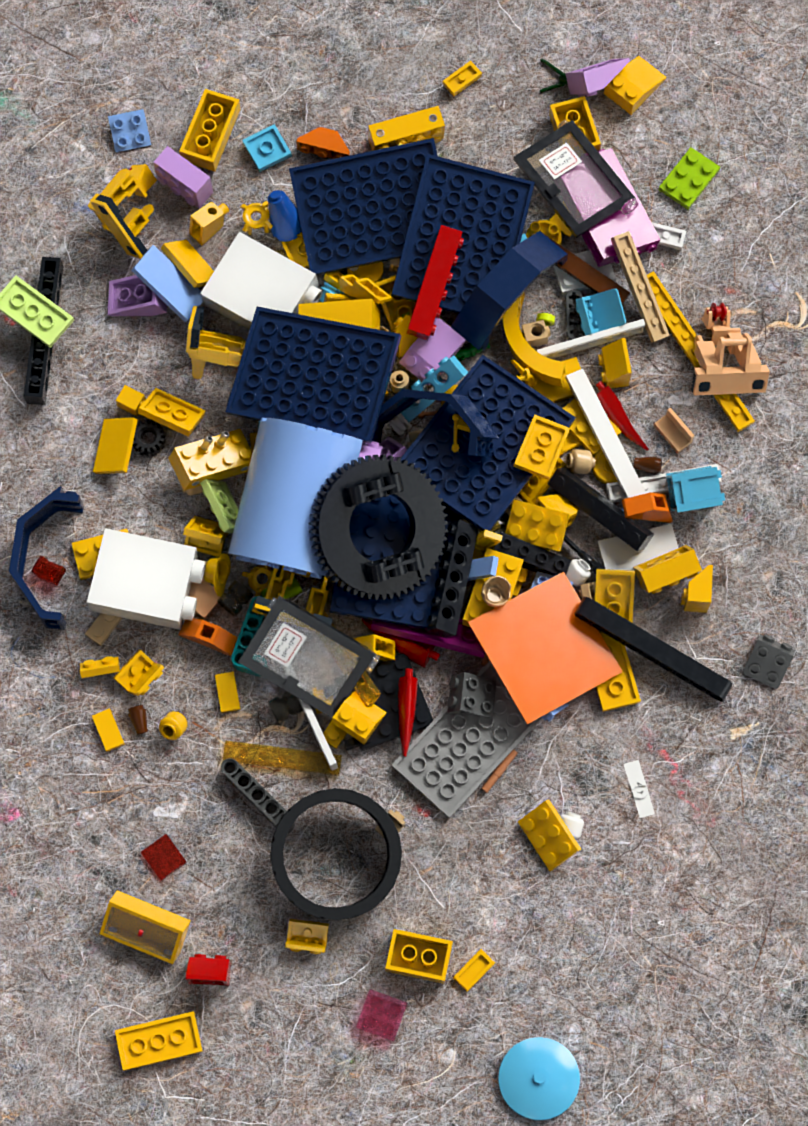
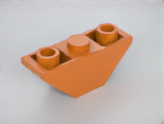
(323, 143)
(648, 507)
(209, 635)

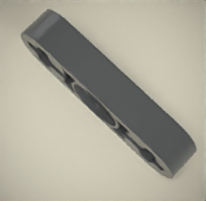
(569, 309)

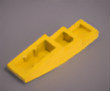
(356, 287)

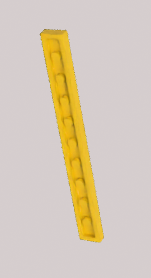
(685, 338)

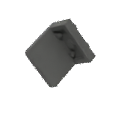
(769, 661)
(471, 695)

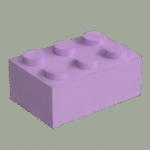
(183, 177)

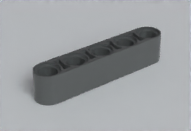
(253, 787)

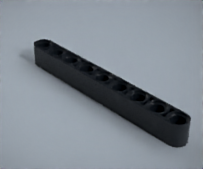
(653, 649)

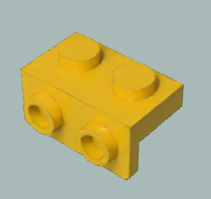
(307, 936)

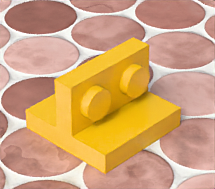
(205, 536)

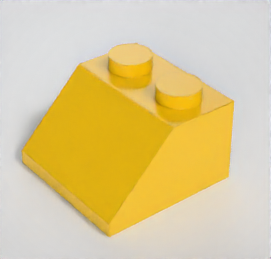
(615, 364)
(698, 592)
(357, 718)

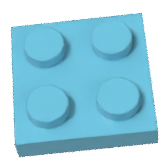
(267, 148)

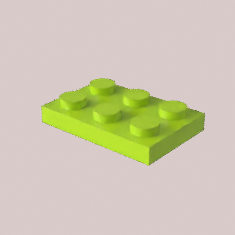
(689, 178)

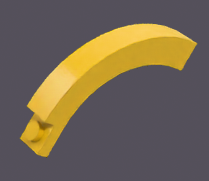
(540, 367)

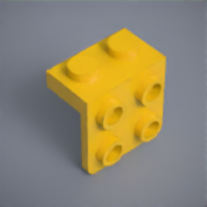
(138, 673)

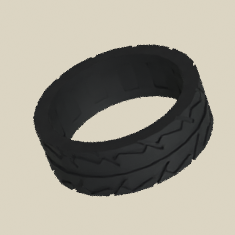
(390, 835)

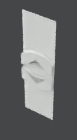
(639, 789)

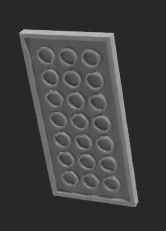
(463, 750)

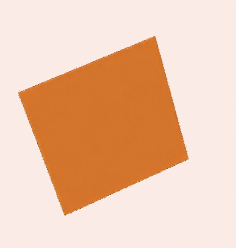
(544, 648)

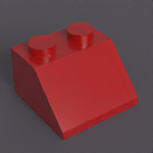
(208, 970)

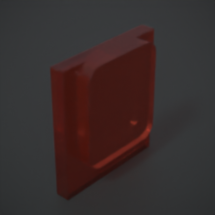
(163, 857)

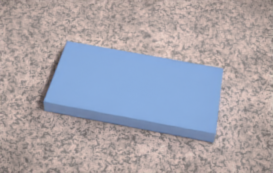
(167, 283)

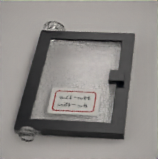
(575, 179)
(307, 656)

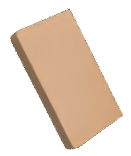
(674, 431)

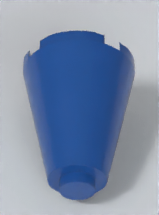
(283, 216)

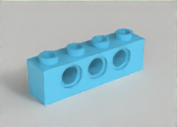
(454, 371)

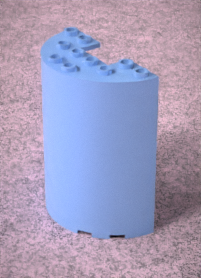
(280, 489)

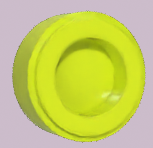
(549, 319)

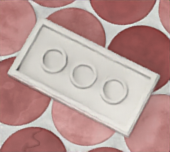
(621, 556)

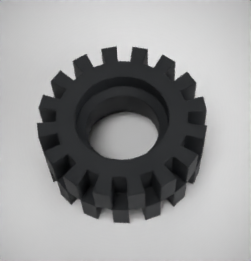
(153, 447)

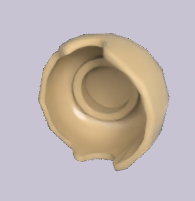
(496, 591)

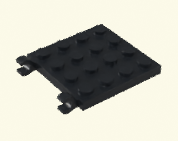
(386, 679)

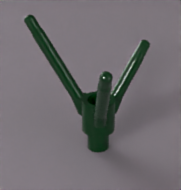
(562, 77)

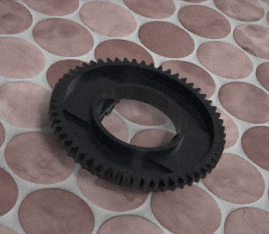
(360, 484)

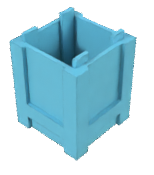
(694, 489)

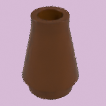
(648, 464)
(138, 718)

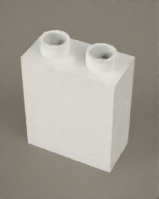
(258, 277)
(145, 579)

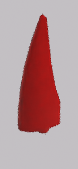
(617, 414)
(416, 651)
(406, 707)

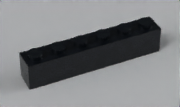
(600, 509)

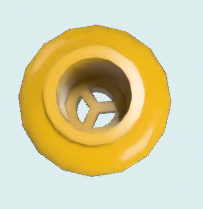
(173, 725)

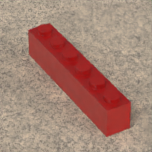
(434, 283)

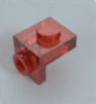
(48, 571)

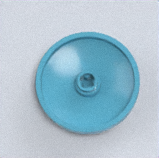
(539, 1078)

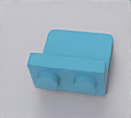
(600, 311)

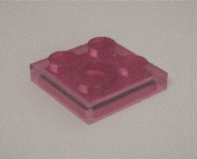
(381, 1015)

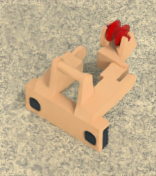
(712, 376)

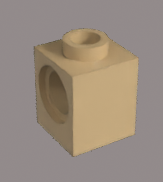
(539, 326)

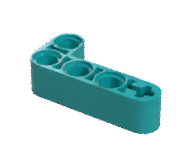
(246, 633)

